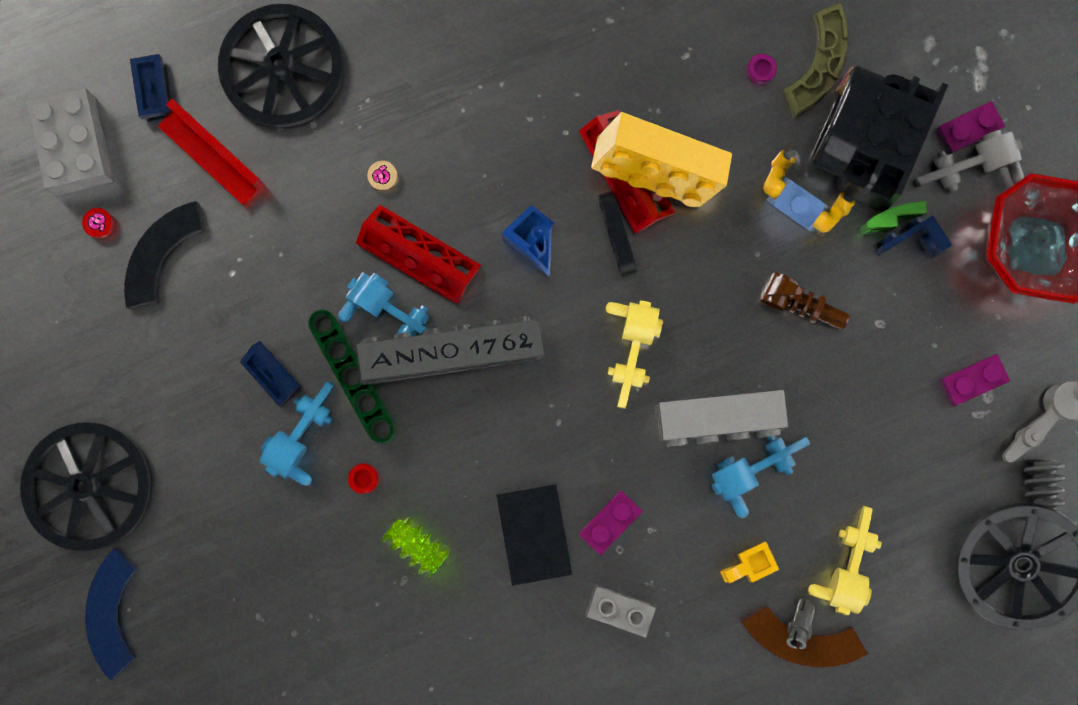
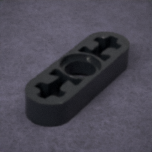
(617, 233)

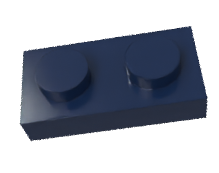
(150, 86)
(269, 373)

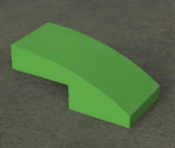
(888, 219)

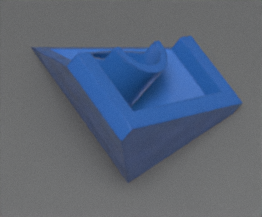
(531, 238)

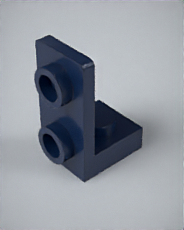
(932, 236)

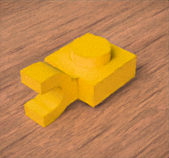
(754, 563)

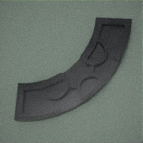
(153, 247)

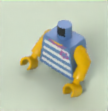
(799, 203)

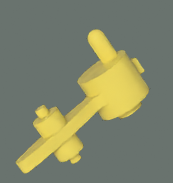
(639, 327)
(847, 588)

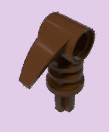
(785, 292)

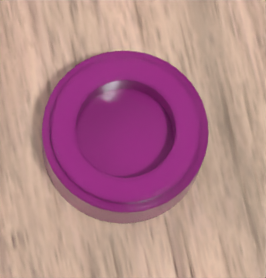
(761, 69)

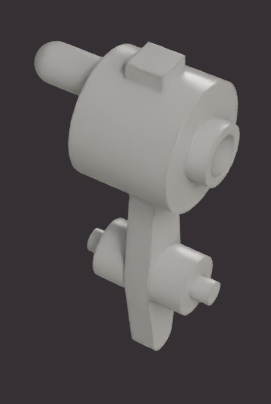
(994, 153)
(1060, 405)

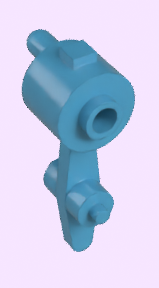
(373, 297)
(285, 452)
(738, 477)

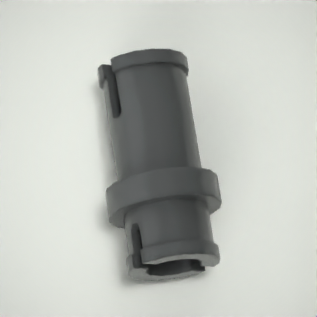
(800, 628)

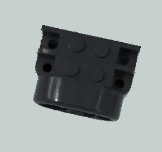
(876, 135)

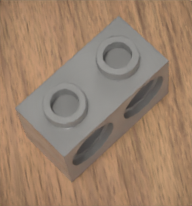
(620, 611)

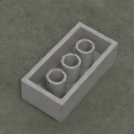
(721, 416)

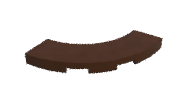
(820, 650)

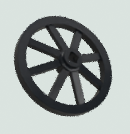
(284, 70)
(92, 489)
(1026, 572)

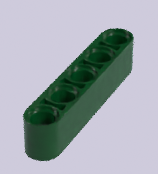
(342, 366)

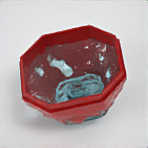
(1041, 212)

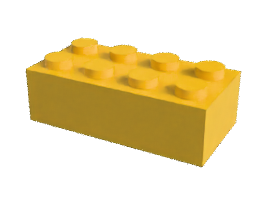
(661, 160)

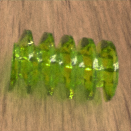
(416, 546)

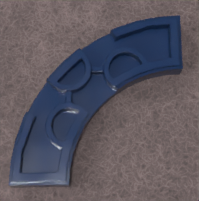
(102, 614)

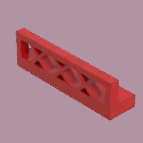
(210, 154)
(634, 201)
(414, 256)

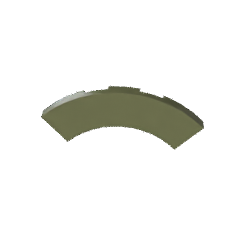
(827, 62)

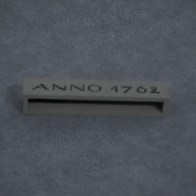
(449, 351)

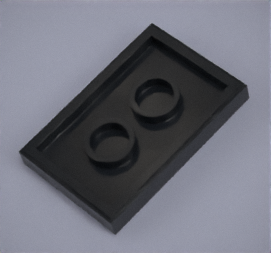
(534, 534)

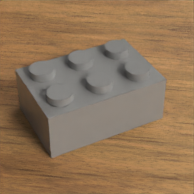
(70, 142)

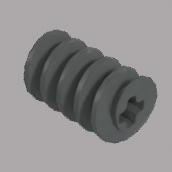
(1044, 484)

